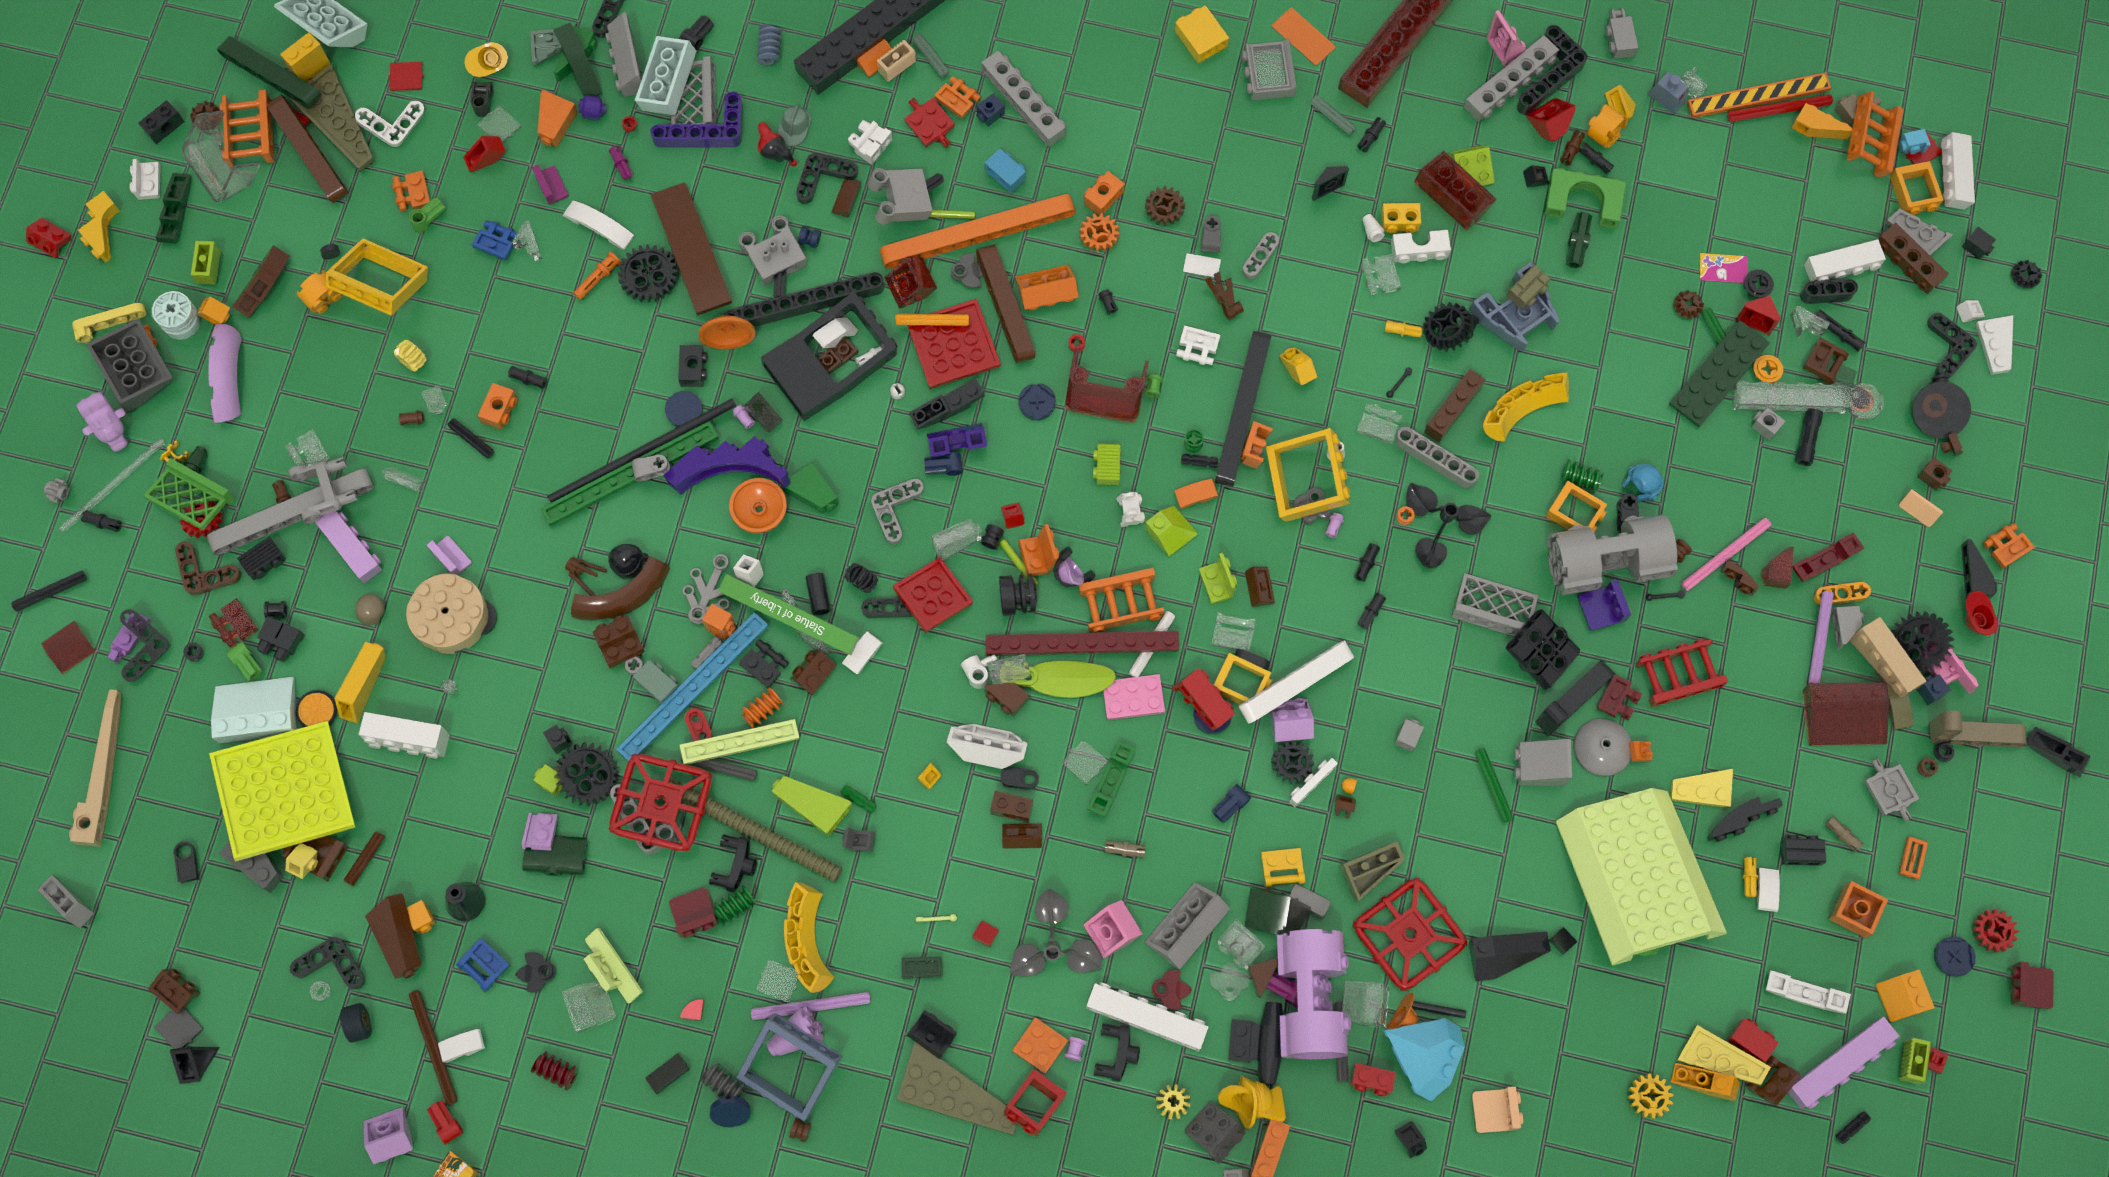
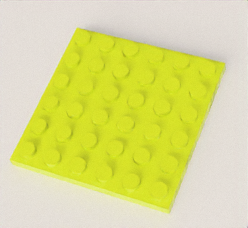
(281, 791)

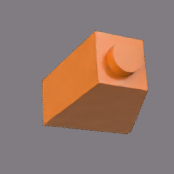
(554, 118)

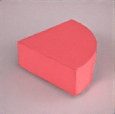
(693, 1010)

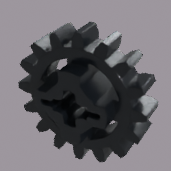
(1296, 768)

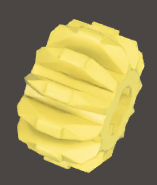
(410, 355)
(1167, 1105)

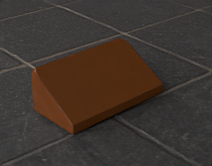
(846, 198)
(1259, 586)
(1022, 836)

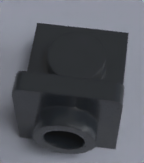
(1411, 1139)

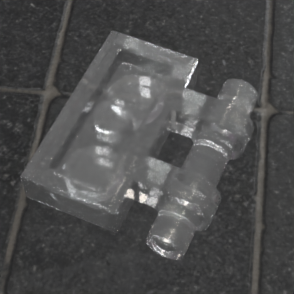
(1386, 273)
(1376, 427)
(311, 446)

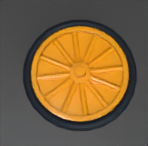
(316, 708)

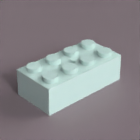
(665, 75)

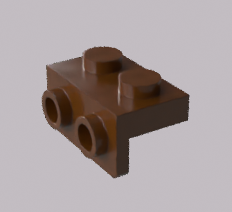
(813, 671)

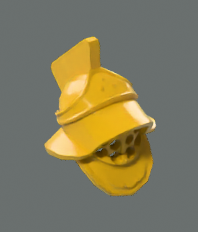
(1253, 1101)

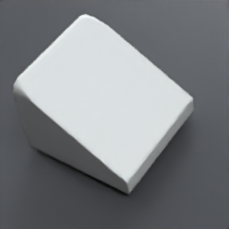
(1970, 310)

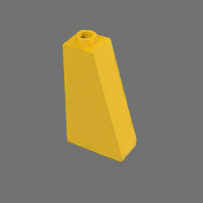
(359, 682)

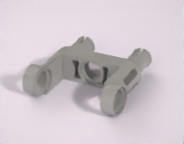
(332, 501)

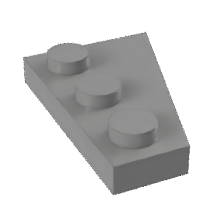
(1925, 235)

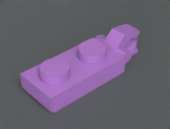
(126, 640)

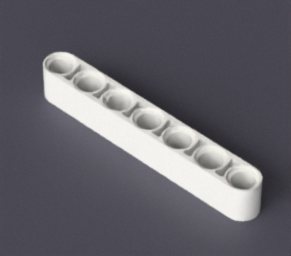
(1296, 682)

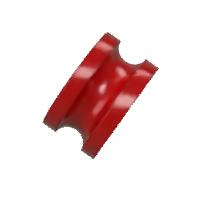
(1081, 340)

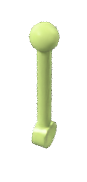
(952, 917)

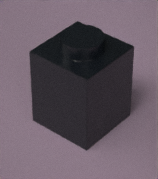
(1979, 243)

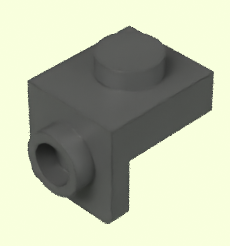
(858, 840)

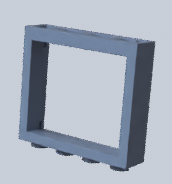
(802, 1041)

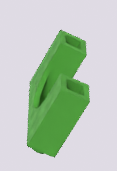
(1609, 192)

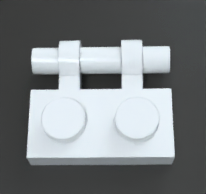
(1200, 340)

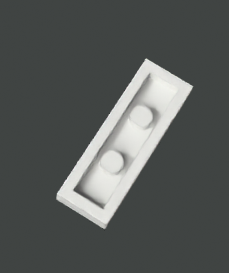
(1313, 781)

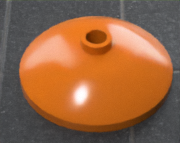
(726, 332)
(758, 494)

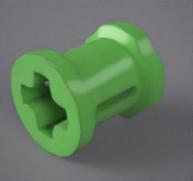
(1153, 386)

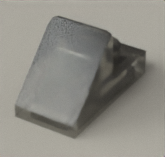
(762, 411)

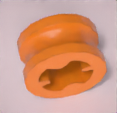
(1400, 512)

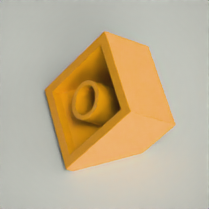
(1904, 996)

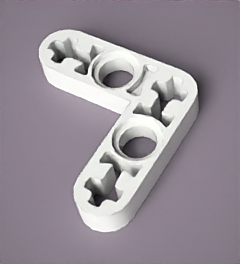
(389, 129)

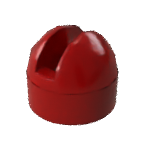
(632, 123)

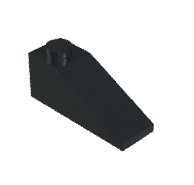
(1976, 572)

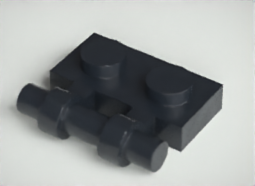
(760, 668)

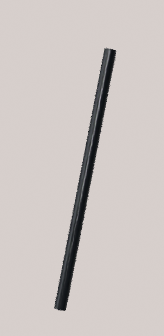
(667, 437)

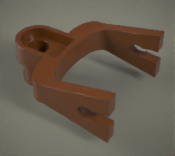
(1224, 298)

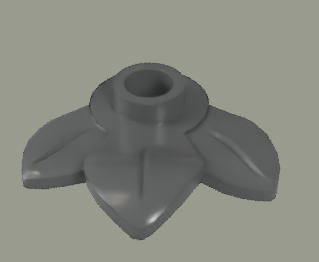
(970, 269)
(1306, 499)

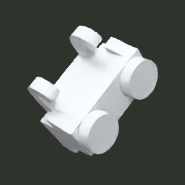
(1131, 508)

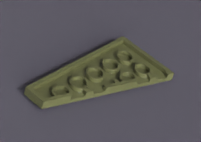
(336, 119)

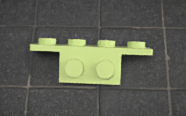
(609, 967)

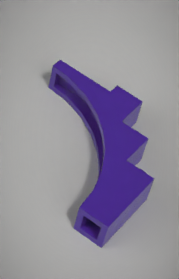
(727, 458)

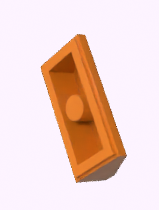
(868, 60)

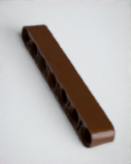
(307, 148)
(1005, 303)

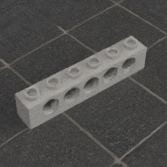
(1541, 48)
(1047, 133)

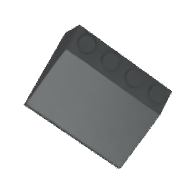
(130, 364)

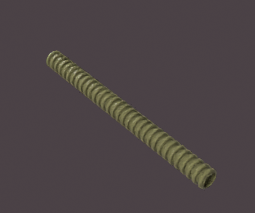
(763, 835)

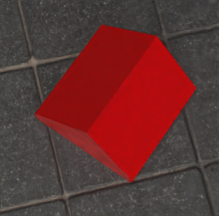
(1760, 315)

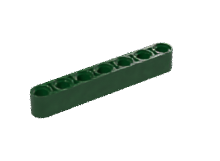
(269, 72)

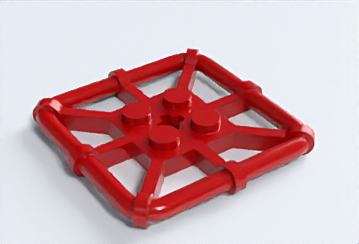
(666, 813)
(1406, 946)

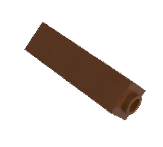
(395, 935)

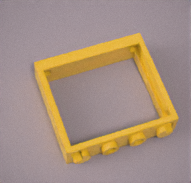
(339, 282)
(1278, 479)

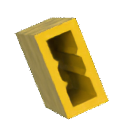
(1201, 34)
(305, 58)

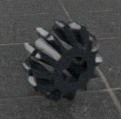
(861, 578)

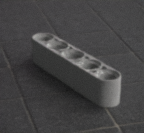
(1440, 466)

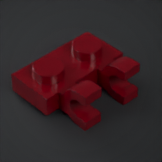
(1614, 696)

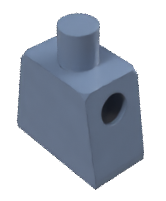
(1670, 92)

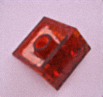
(910, 281)

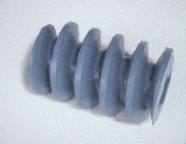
(768, 44)

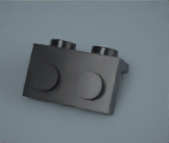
(932, 1034)

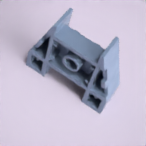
(1509, 320)

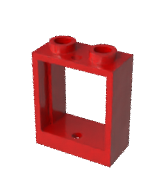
(1044, 1086)

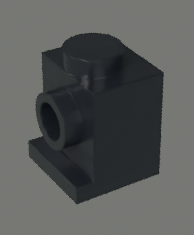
(558, 739)

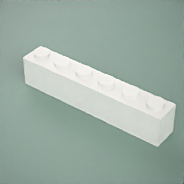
(1147, 1017)

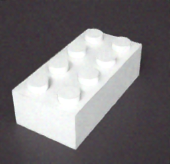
(404, 735)

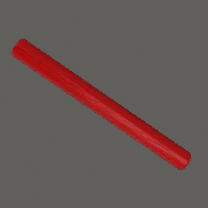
(1778, 108)

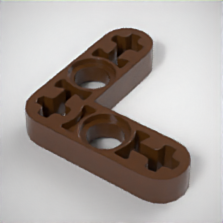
(202, 578)

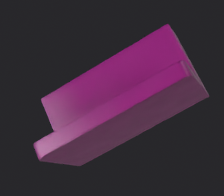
(550, 184)

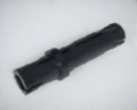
(1840, 331)

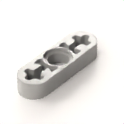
(1260, 248)

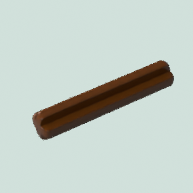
(364, 858)

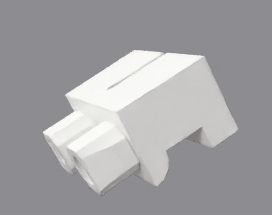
(871, 141)

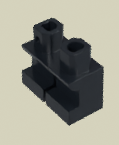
(279, 636)

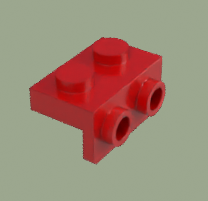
(47, 236)

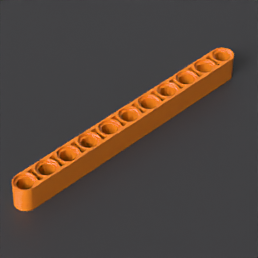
(979, 230)

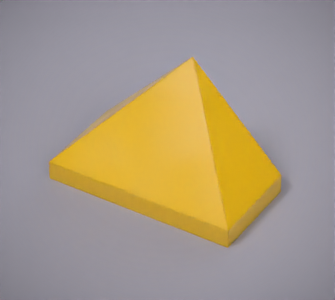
(1621, 101)

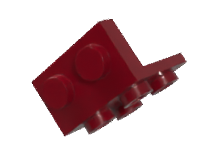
(693, 913)
(2032, 986)

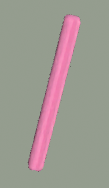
(1726, 554)

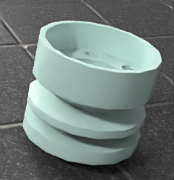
(180, 323)

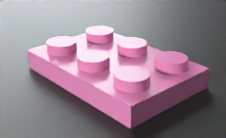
(1134, 697)

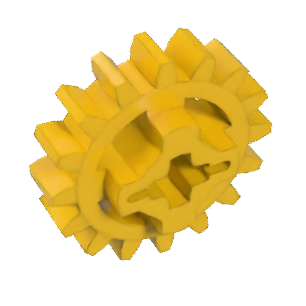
(1650, 1087)

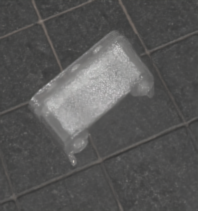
(204, 155)

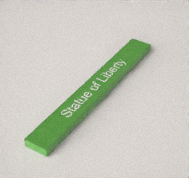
(788, 614)

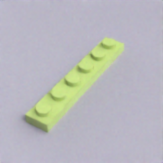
(739, 742)

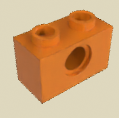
(1101, 203)
(497, 396)

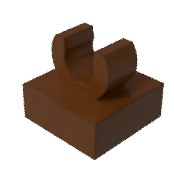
(1953, 444)
(1344, 803)

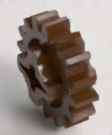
(1163, 208)

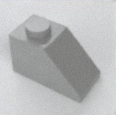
(1846, 623)

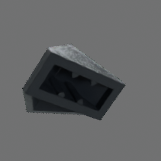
(192, 1062)

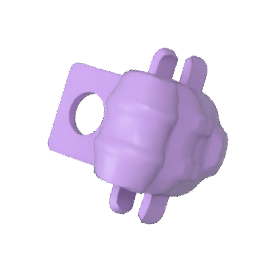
(103, 420)

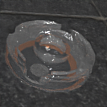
(1865, 401)

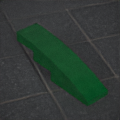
(577, 60)
(174, 208)

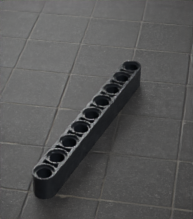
(811, 295)
(1243, 409)

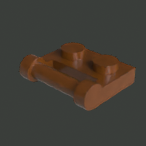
(1820, 357)
(1778, 1084)

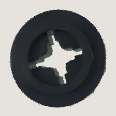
(2021, 278)
(1765, 280)

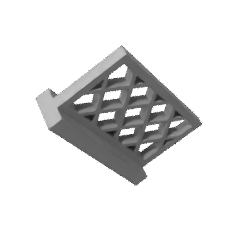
(708, 93)
(1487, 618)

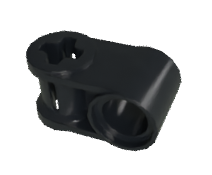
(1624, 511)

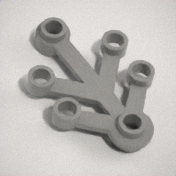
(707, 593)

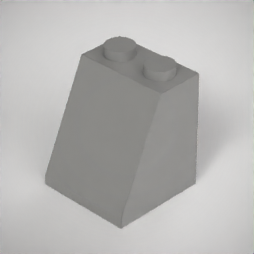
(1543, 763)

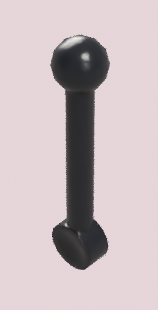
(1408, 371)
(1681, 594)

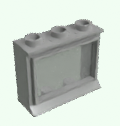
(1269, 70)

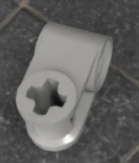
(648, 468)

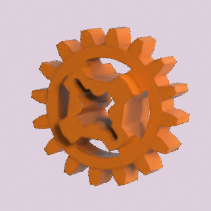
(1098, 230)

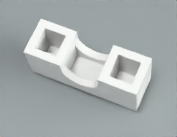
(1406, 250)

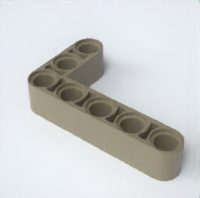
(1952, 730)

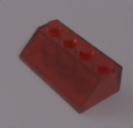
(1454, 190)

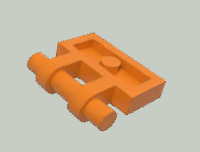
(954, 100)
(417, 189)
(2012, 550)

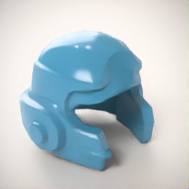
(1647, 480)

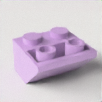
(1292, 721)

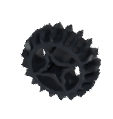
(1450, 332)

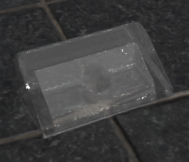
(403, 478)
(1008, 669)

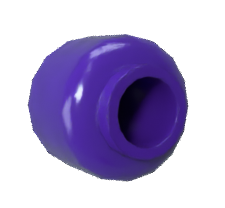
(591, 107)

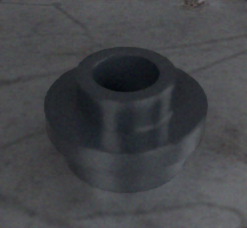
(1949, 752)

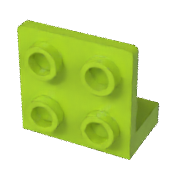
(1476, 162)
(1218, 580)

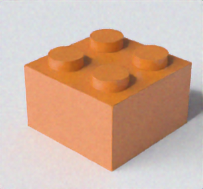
(1858, 909)

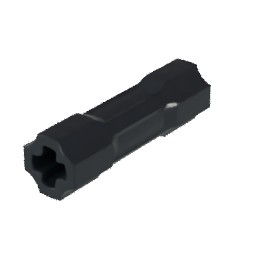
(1811, 423)

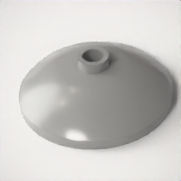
(1594, 755)

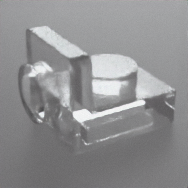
(1695, 84)

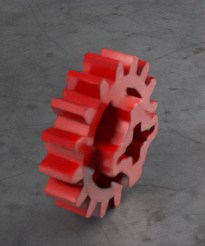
(194, 531)
(1998, 939)

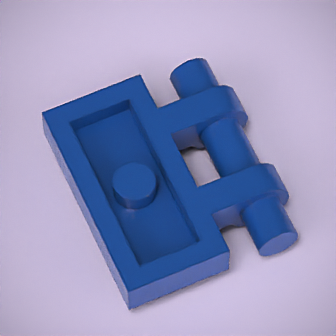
(493, 244)

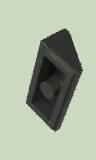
(667, 1073)

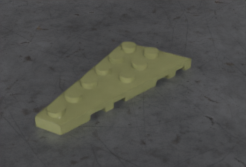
(942, 1089)

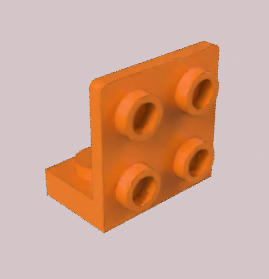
(1039, 552)

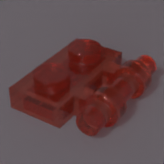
(238, 619)

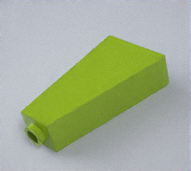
(814, 805)

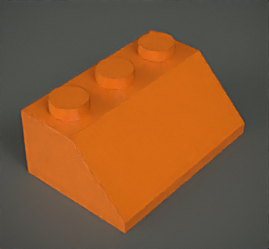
(1047, 287)

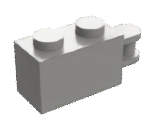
(1621, 35)

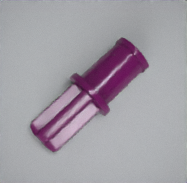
(620, 162)

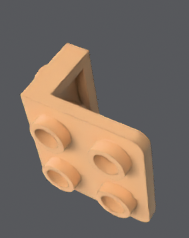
(1497, 1110)

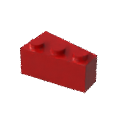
(1205, 698)

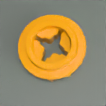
(1772, 363)

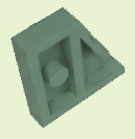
(543, 45)

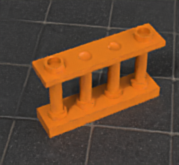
(265, 133)
(1889, 134)
(1125, 582)

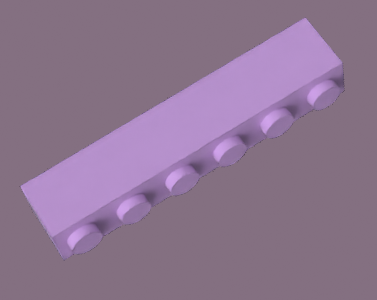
(1843, 1062)

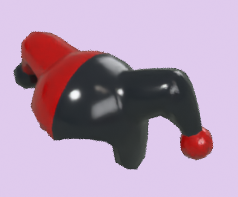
(773, 145)

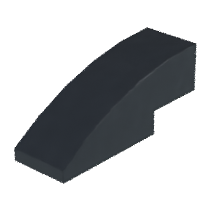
(2058, 751)

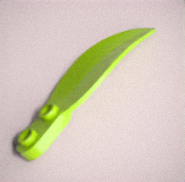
(1068, 679)

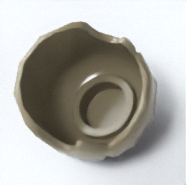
(369, 609)

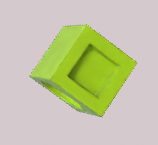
(545, 779)

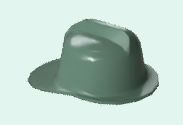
(794, 125)

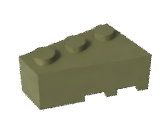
(1369, 869)

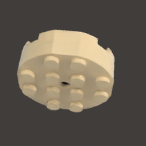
(447, 613)

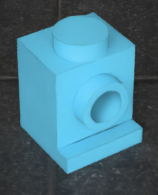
(1914, 142)

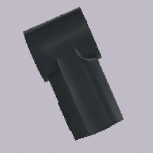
(697, 31)

